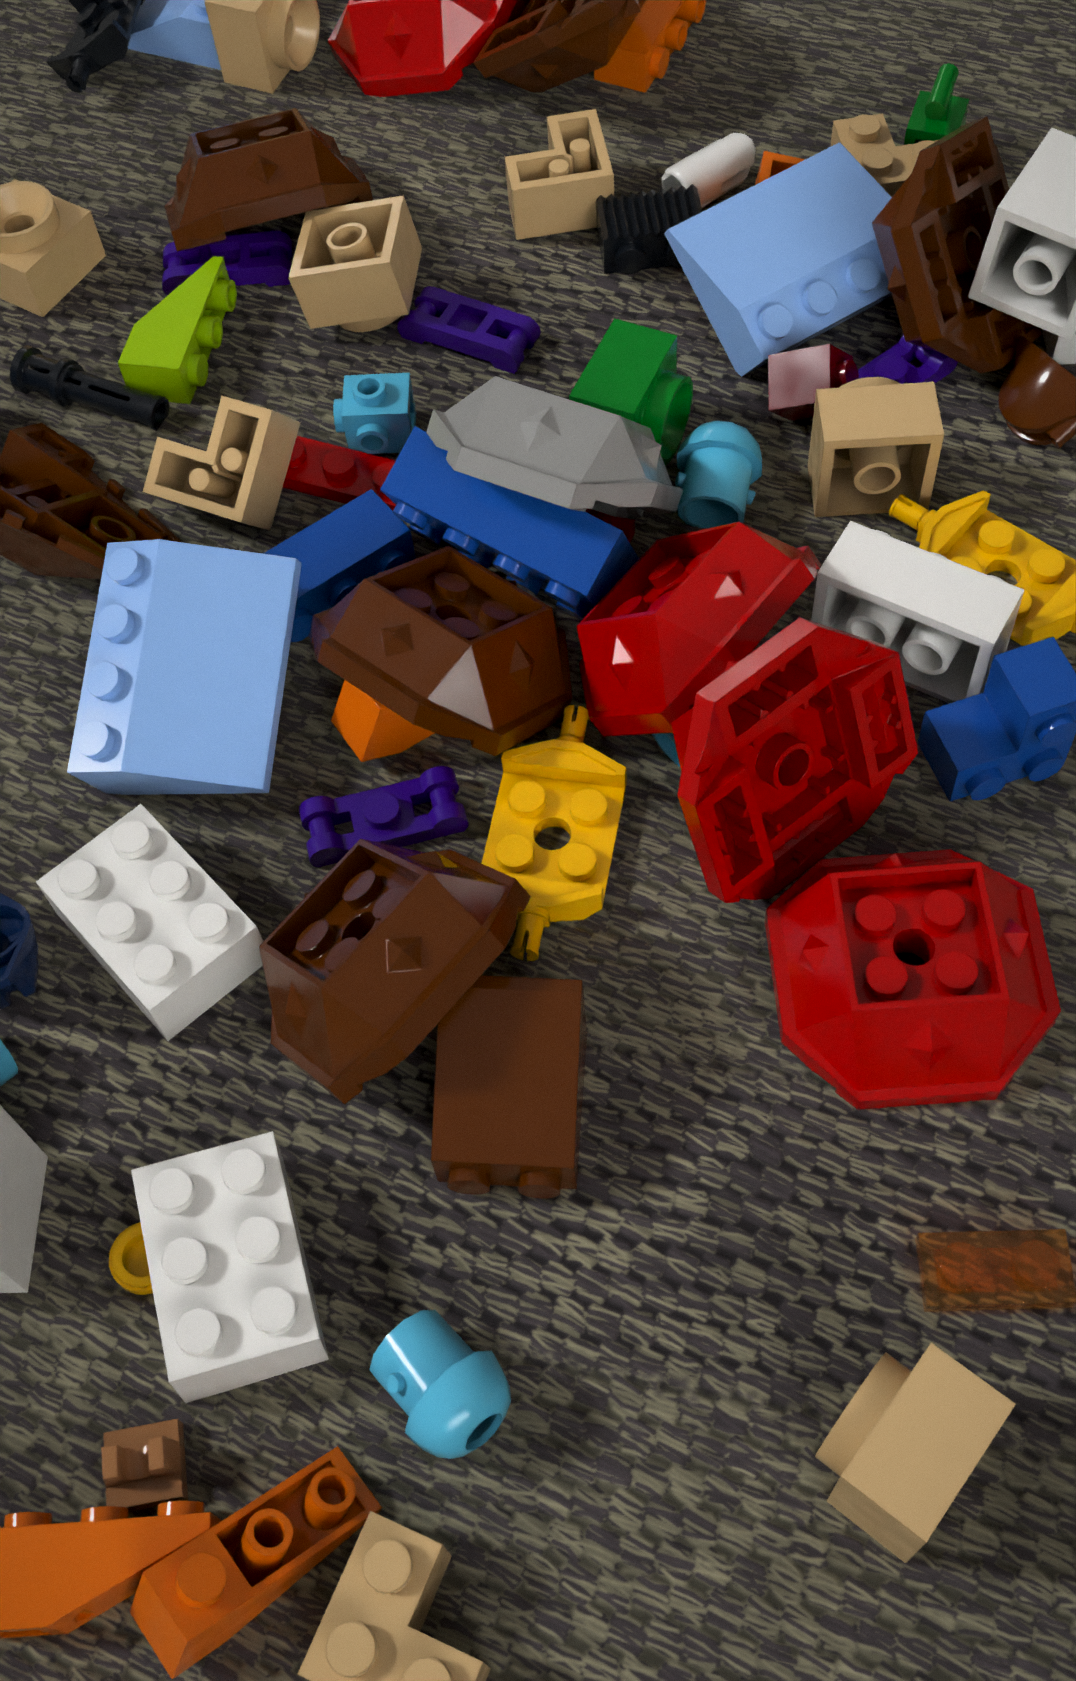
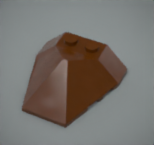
(59, 511)

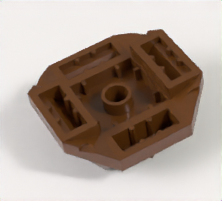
(556, 41)
(258, 175)
(933, 245)
(450, 650)
(382, 958)

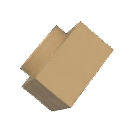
(263, 39)
(43, 246)
(356, 264)
(872, 445)
(910, 1446)

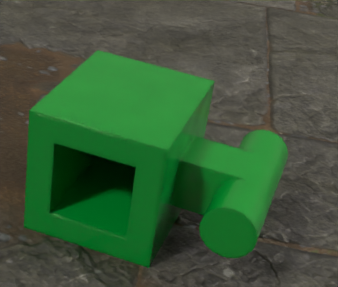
(937, 111)

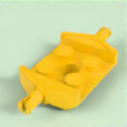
(988, 543)
(566, 788)

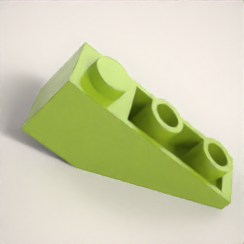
(174, 339)

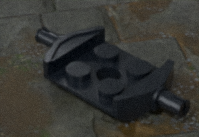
(98, 41)

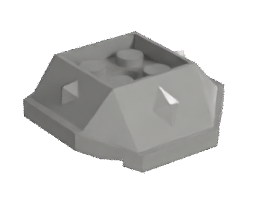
(555, 450)

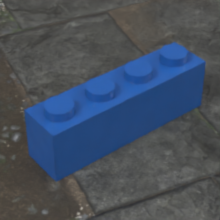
(343, 552)

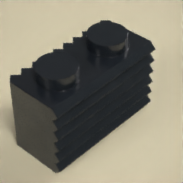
(634, 227)

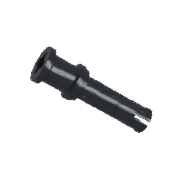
(69, 383)

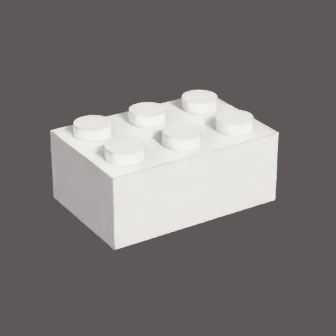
(921, 604)
(154, 920)
(227, 1267)

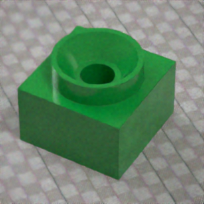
(639, 380)

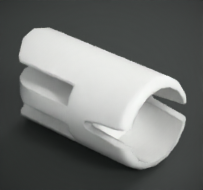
(713, 168)

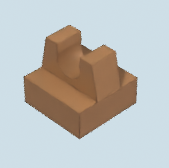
(145, 1465)

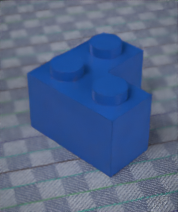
(1008, 731)

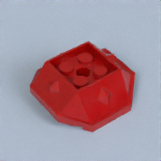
(413, 43)
(681, 620)
(790, 755)
(902, 1029)

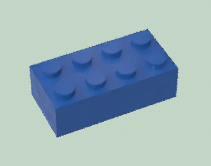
(523, 536)

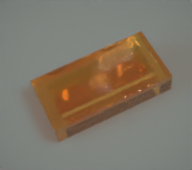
(995, 1270)

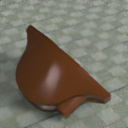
(1038, 398)

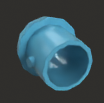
(716, 471)
(442, 1385)

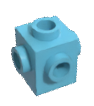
(376, 412)

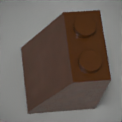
(510, 1086)

